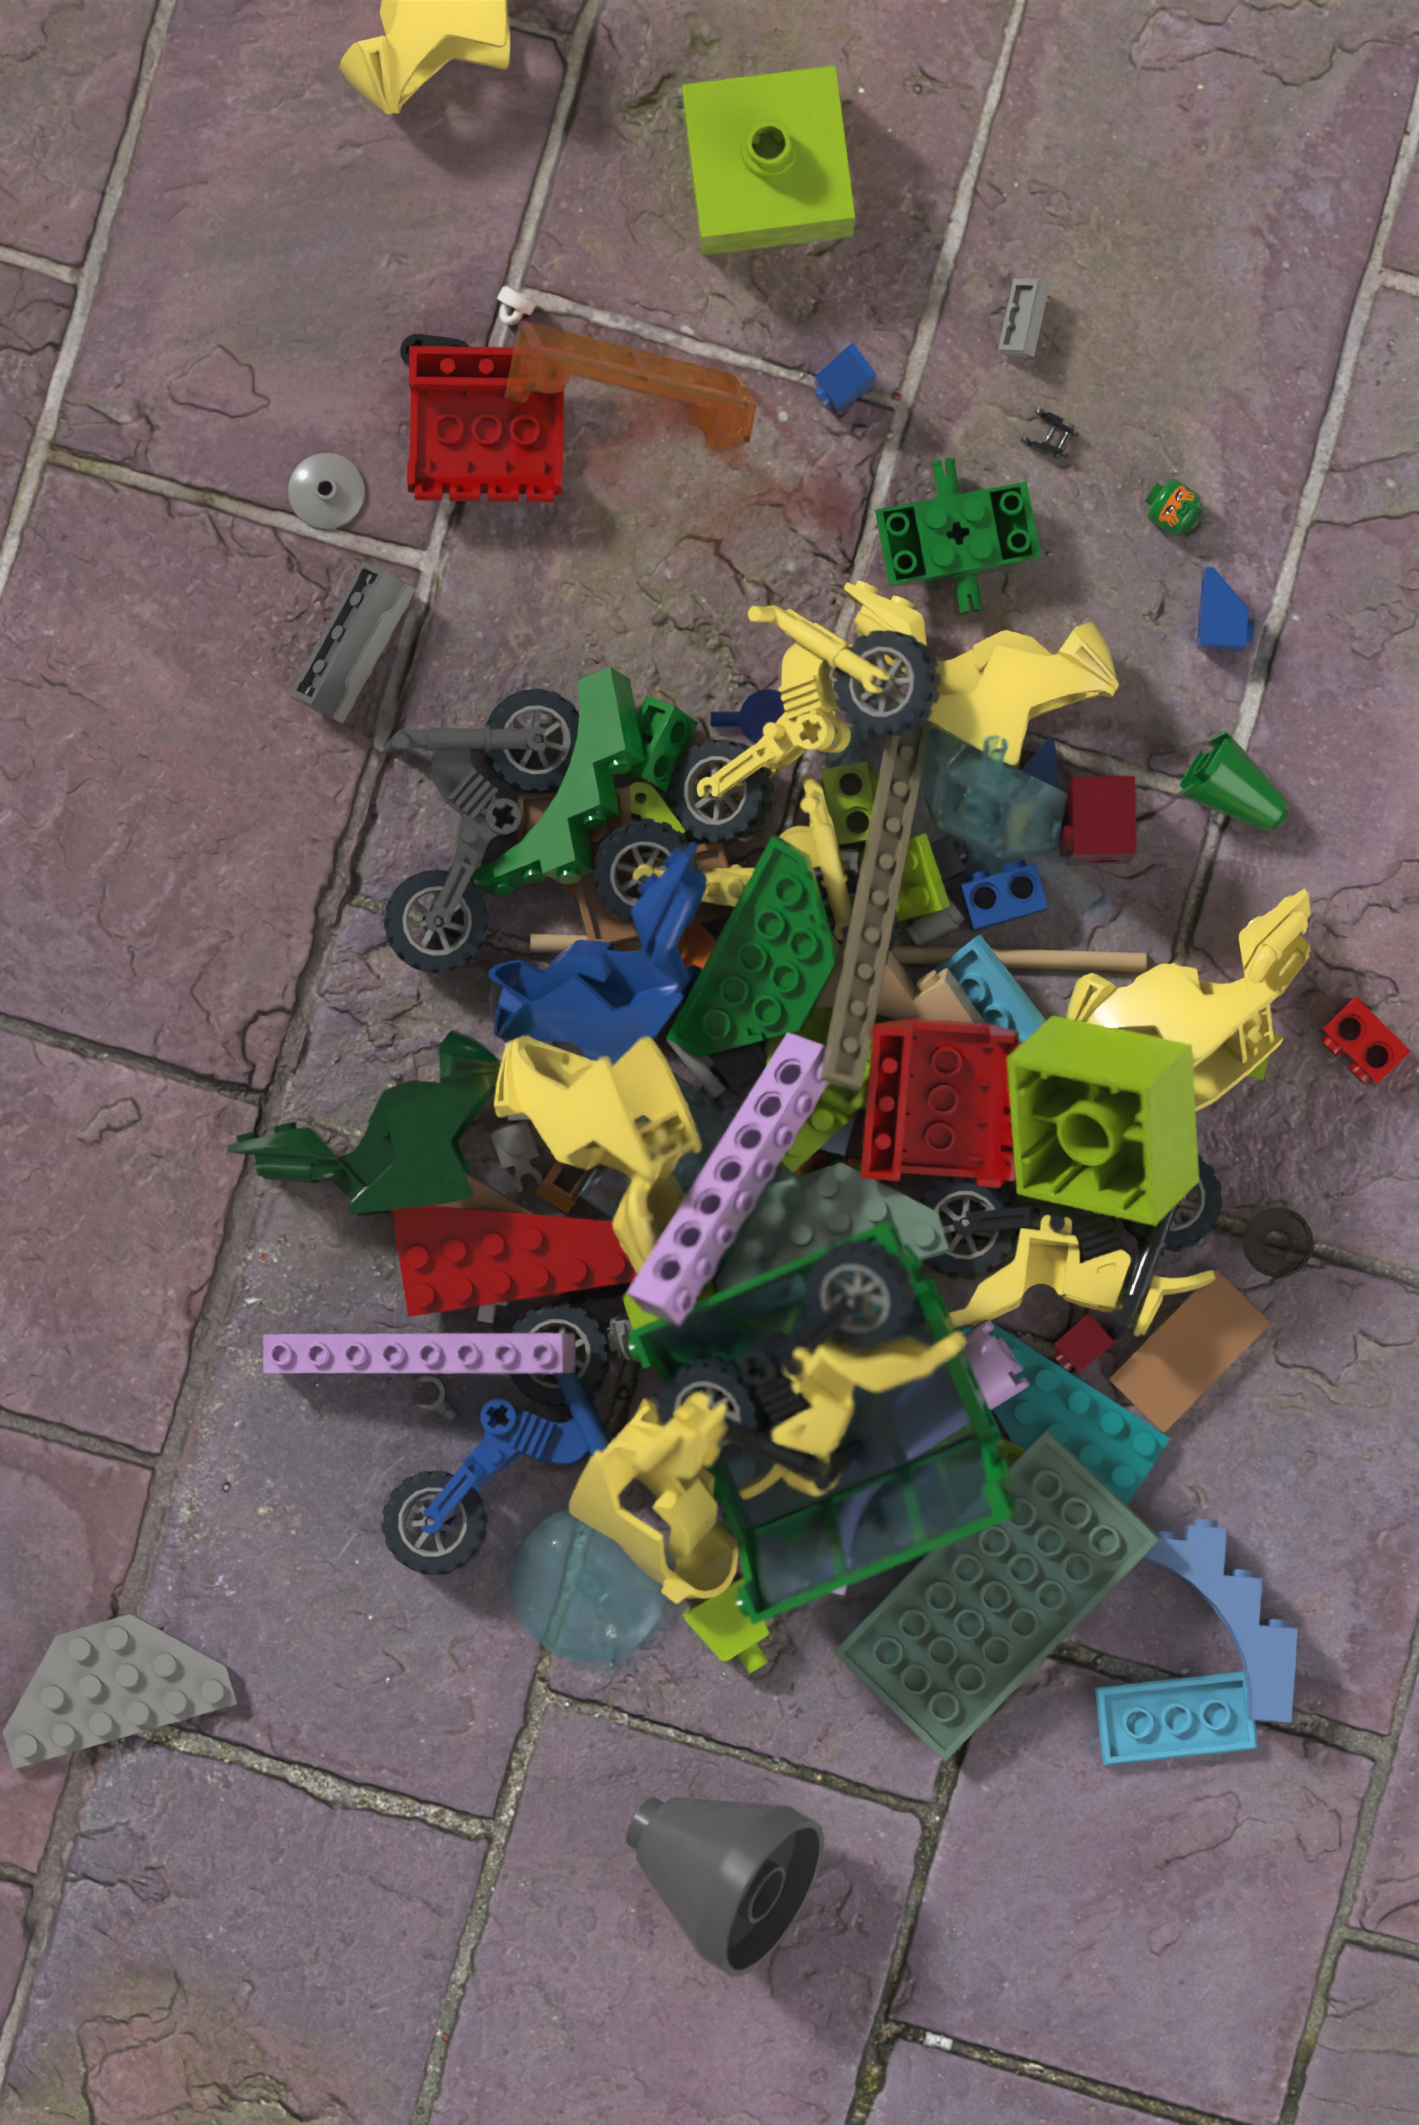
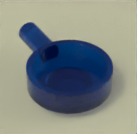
(757, 711)

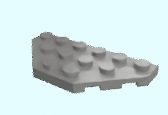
(112, 1685)

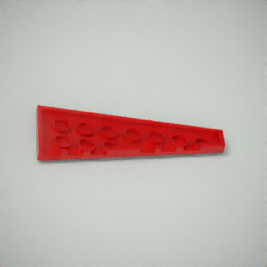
(490, 1257)

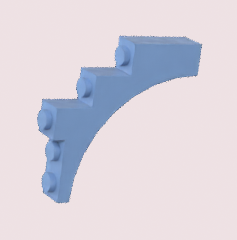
(1264, 1651)

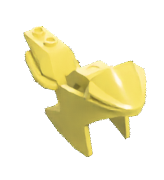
(421, 41)
(999, 680)
(1179, 1007)
(588, 1120)
(670, 1467)

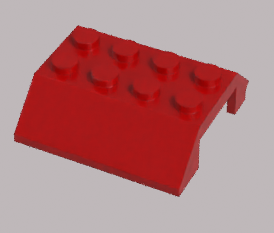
(472, 437)
(939, 1101)

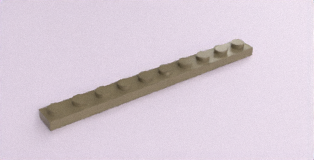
(874, 908)

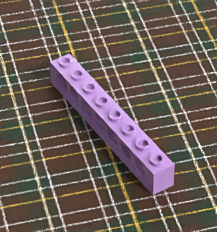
(731, 1181)
(419, 1353)

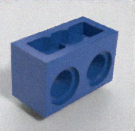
(1006, 905)

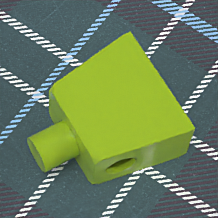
(727, 1630)

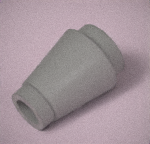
(936, 924)

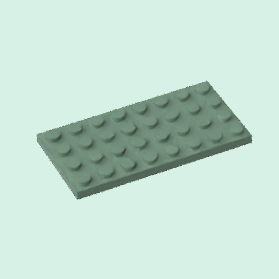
(998, 1599)

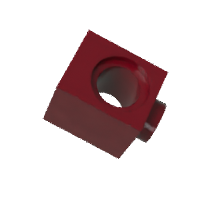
(1081, 1344)

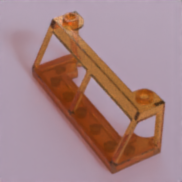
(548, 357)

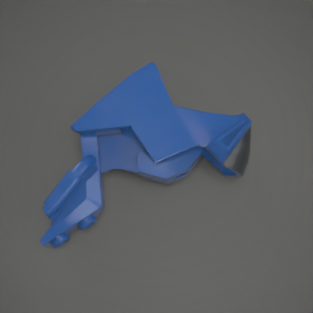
(605, 995)

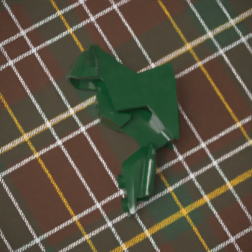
(409, 1147)

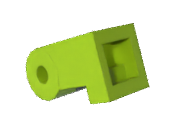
(648, 804)

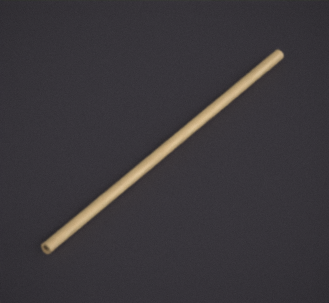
(937, 955)

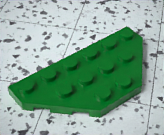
(765, 962)

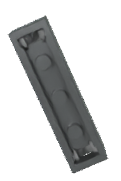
(352, 642)

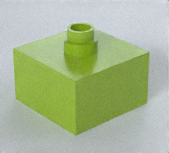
(768, 160)
(1103, 1119)

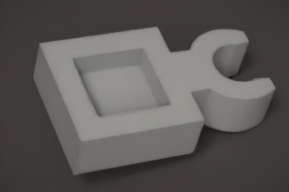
(516, 1149)

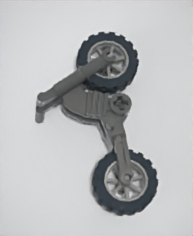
(475, 801)

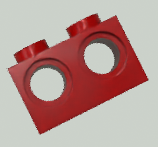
(1370, 1034)

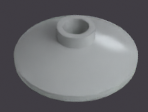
(329, 510)

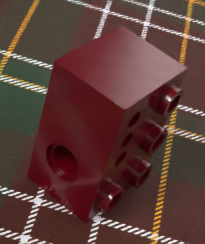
(1099, 821)

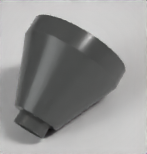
(728, 1872)

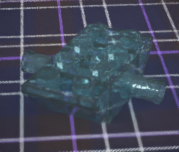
(988, 800)

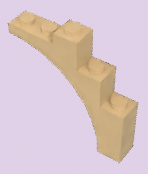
(934, 997)

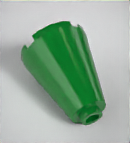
(1233, 785)

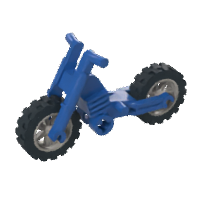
(524, 1434)

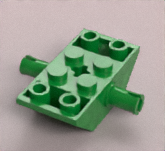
(996, 525)

